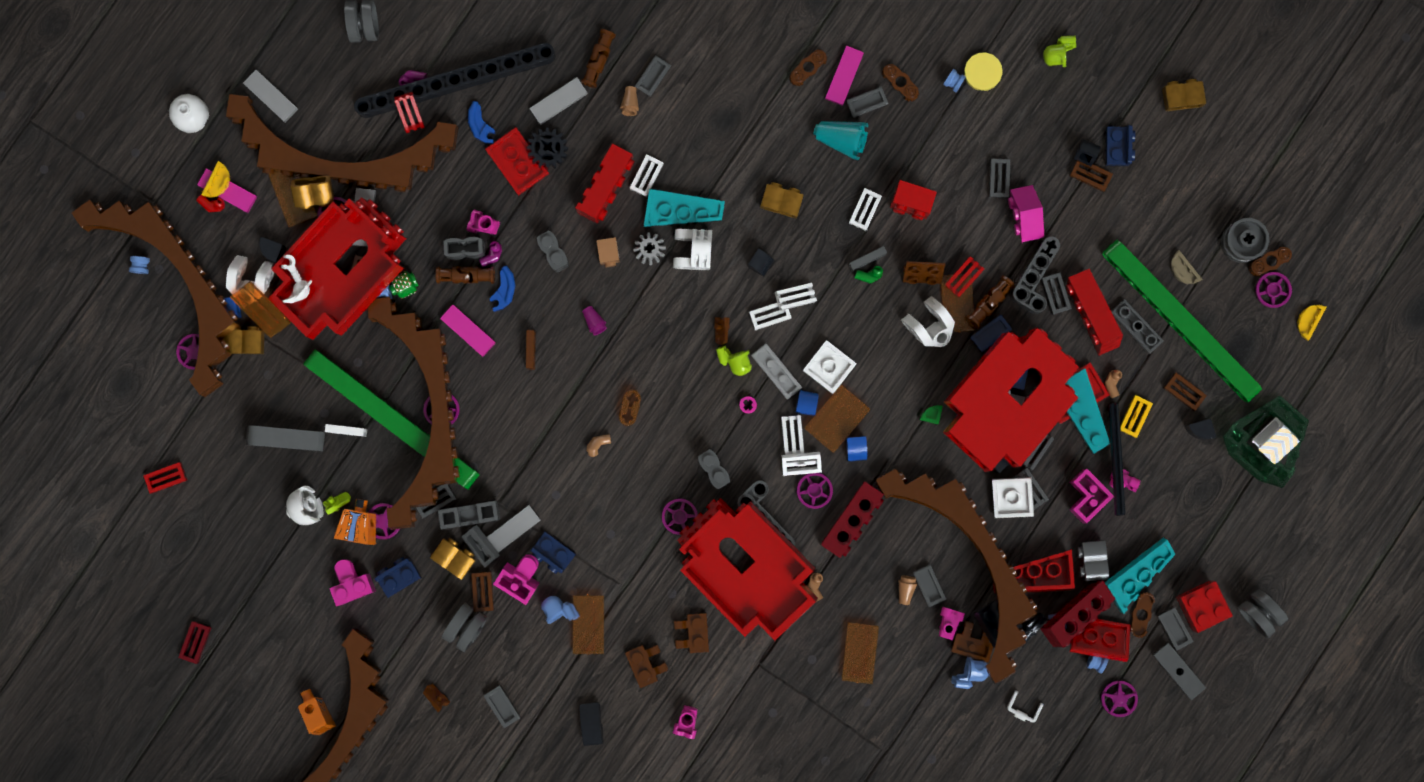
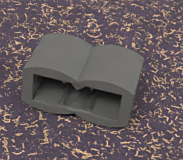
(470, 247)
(551, 248)
(717, 474)
(1093, 560)

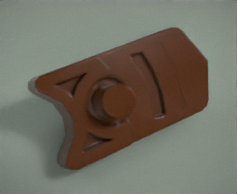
(721, 330)
(435, 697)

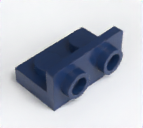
(1119, 146)
(553, 553)
(397, 577)

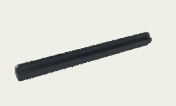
(1116, 455)

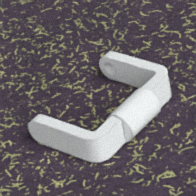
(1021, 715)

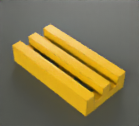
(1141, 401)

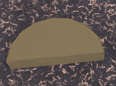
(1183, 269)

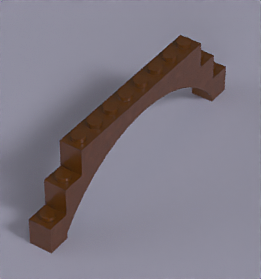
(392, 171)
(213, 316)
(440, 458)
(954, 505)
(363, 707)

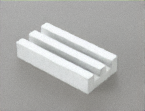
(640, 190)
(858, 224)
(810, 293)
(766, 308)
(791, 418)
(345, 430)
(816, 459)

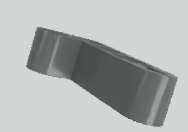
(1037, 272)
(285, 438)
(755, 499)

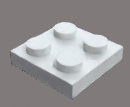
(829, 367)
(1013, 497)

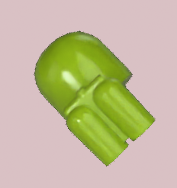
(1056, 54)
(738, 362)

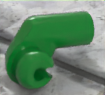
(871, 276)

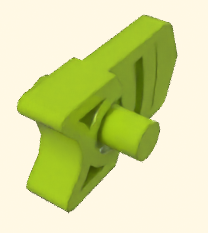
(335, 503)

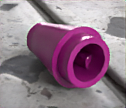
(594, 321)

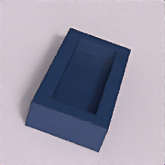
(990, 333)

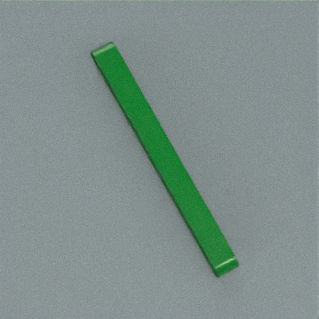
(1182, 321)
(380, 410)

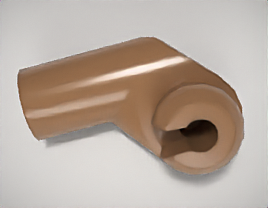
(1111, 382)
(596, 442)
(814, 583)

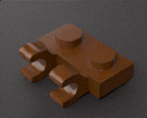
(696, 633)
(970, 646)
(642, 667)

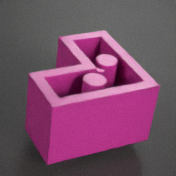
(1027, 213)
(1093, 494)

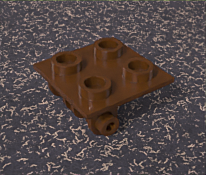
(923, 272)

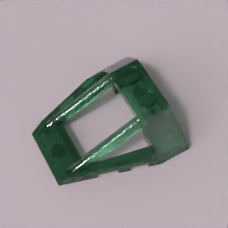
(1252, 461)

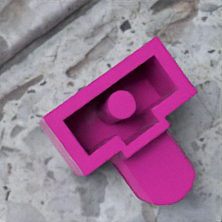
(518, 580)
(350, 586)

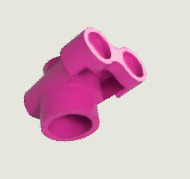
(479, 223)
(1130, 482)
(951, 618)
(686, 726)

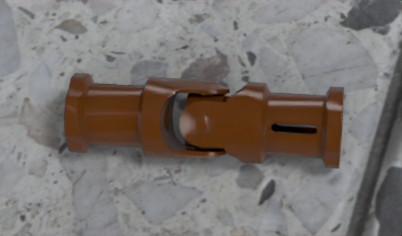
(597, 61)
(462, 274)
(995, 295)

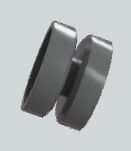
(361, 20)
(1256, 240)
(1262, 613)
(466, 628)

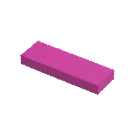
(844, 75)
(234, 194)
(468, 330)

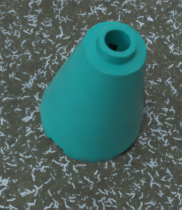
(843, 136)

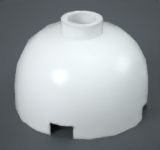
(188, 113)
(304, 507)

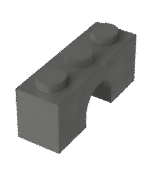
(469, 515)

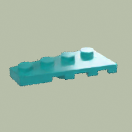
(678, 208)
(1086, 413)
(1139, 573)

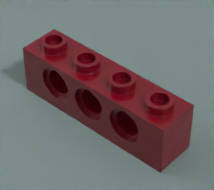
(875, 500)
(1081, 603)

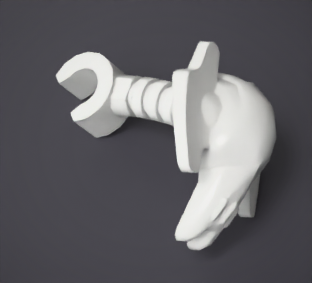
(301, 288)

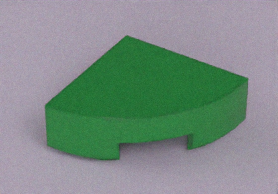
(932, 414)

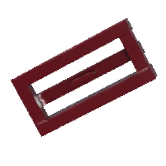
(202, 644)

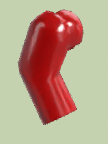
(211, 206)

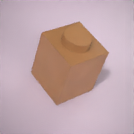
(608, 252)

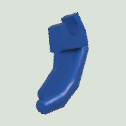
(477, 125)
(506, 290)

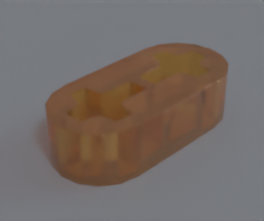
(634, 409)

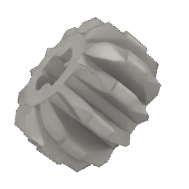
(644, 244)

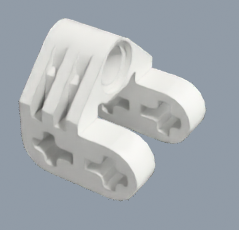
(700, 252)
(237, 270)
(936, 334)

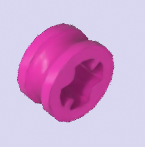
(754, 404)

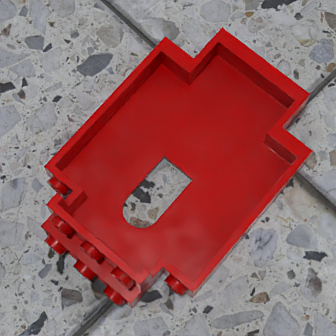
(334, 297)
(990, 420)
(769, 590)

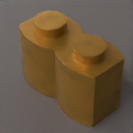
(1184, 96)
(312, 191)
(782, 200)
(246, 341)
(453, 558)

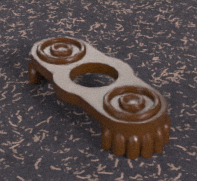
(798, 75)
(909, 91)
(1260, 266)
(1139, 627)

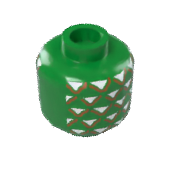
(404, 284)

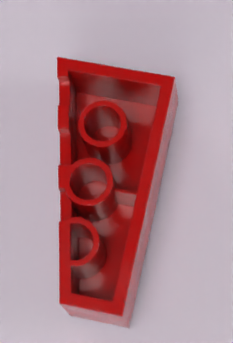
(605, 184)
(1094, 312)
(1047, 574)

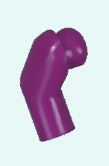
(411, 76)
(493, 256)

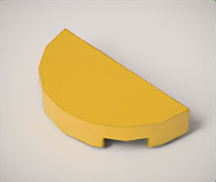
(217, 182)
(1309, 320)

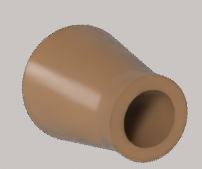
(630, 102)
(906, 589)

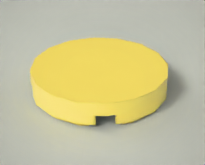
(983, 71)

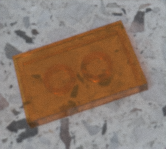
(837, 418)

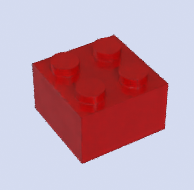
(913, 200)
(1204, 606)

